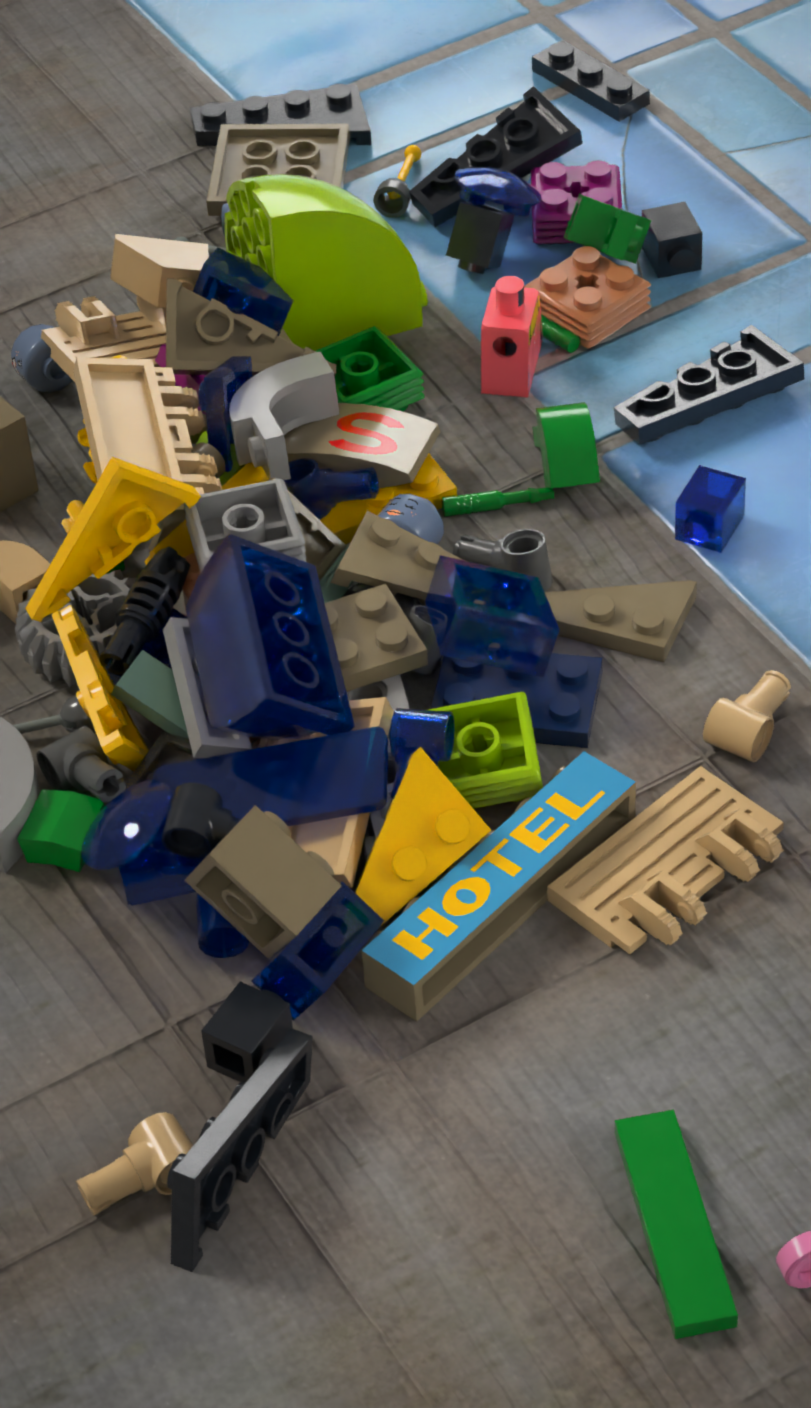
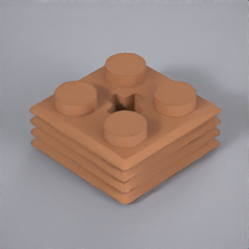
(591, 295)

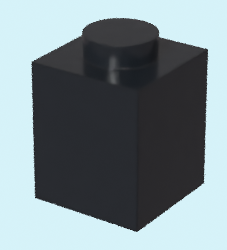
(479, 236)
(673, 240)
(244, 1030)

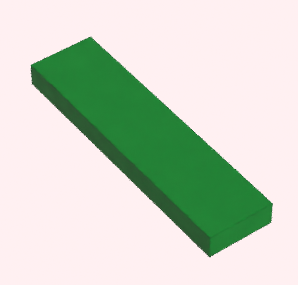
(675, 1225)

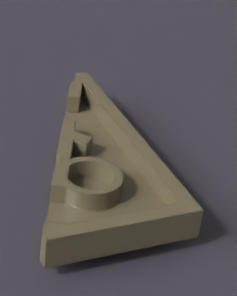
(207, 334)
(625, 618)

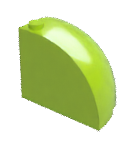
(327, 255)

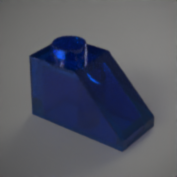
(320, 951)

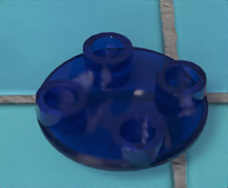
(499, 187)
(127, 827)

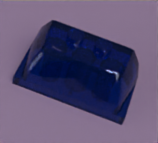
(265, 645)

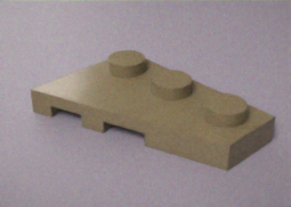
(391, 556)

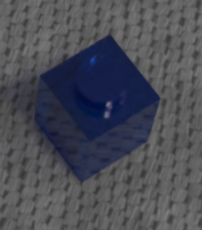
(710, 508)

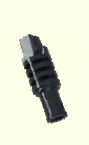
(145, 608)

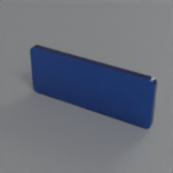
(295, 779)

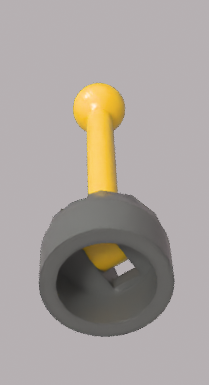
(398, 193)

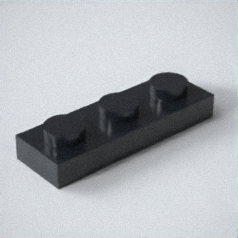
(590, 80)

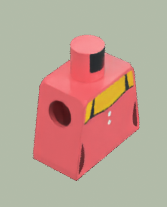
(510, 317)

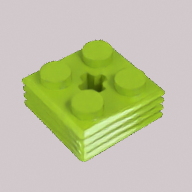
(493, 751)

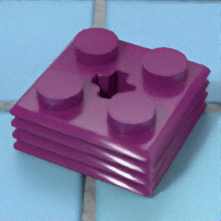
(559, 193)

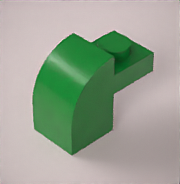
(607, 228)
(566, 445)

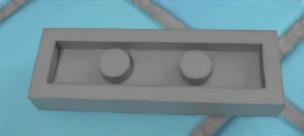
(203, 739)

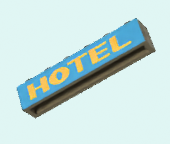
(496, 886)

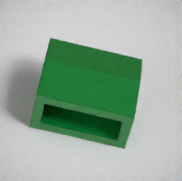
(58, 828)

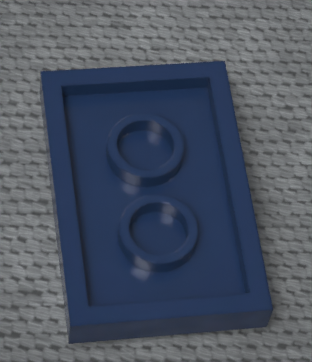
(559, 703)

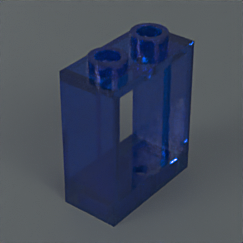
(512, 615)

